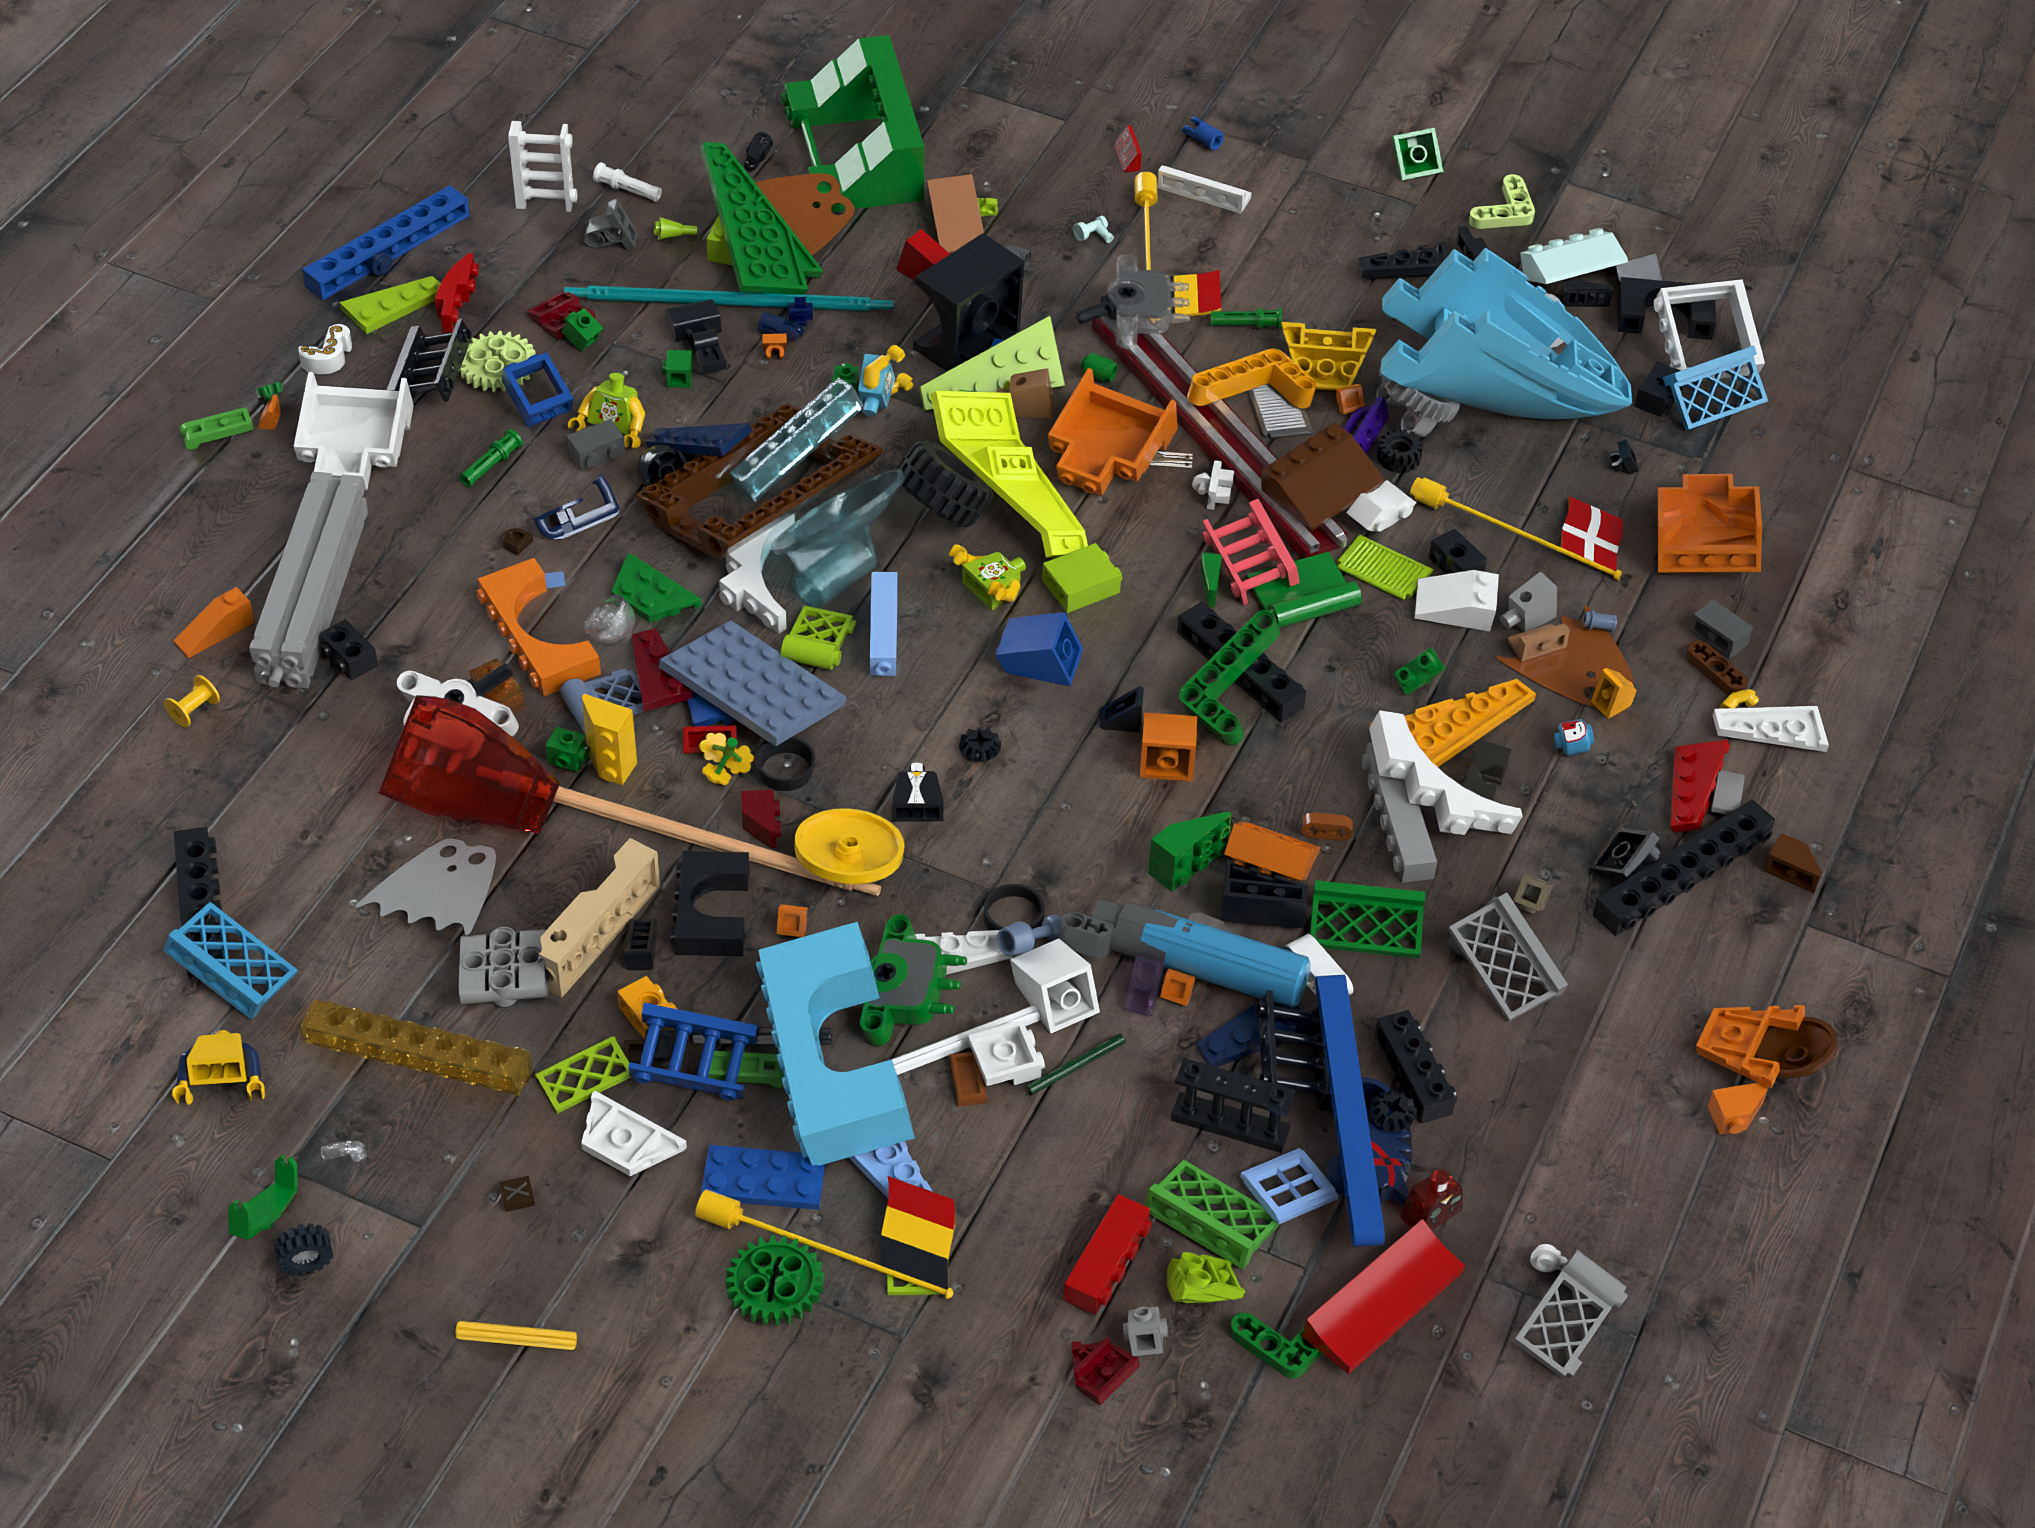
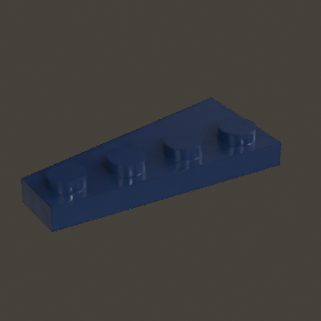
(704, 440)
(1242, 1037)

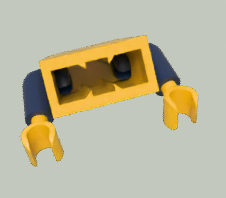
(218, 1060)

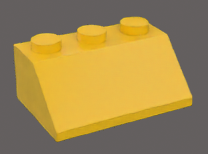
(610, 738)

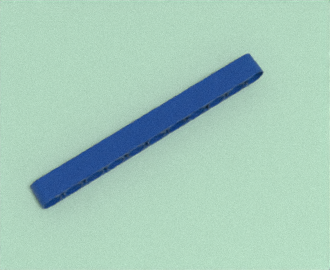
(1349, 1112)

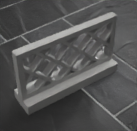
(1528, 945)

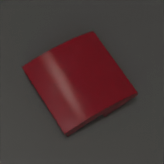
(553, 311)

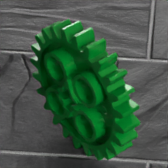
(747, 1275)

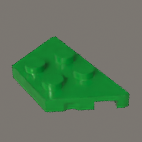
(651, 592)

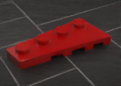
(1693, 781)

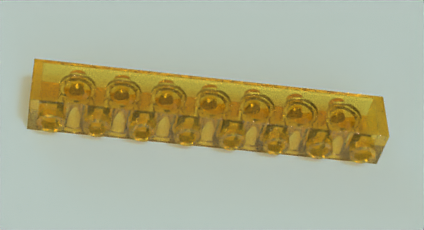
(417, 1047)

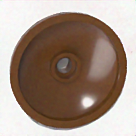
(1799, 1051)

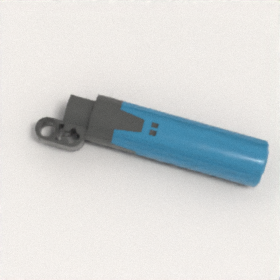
(1189, 948)

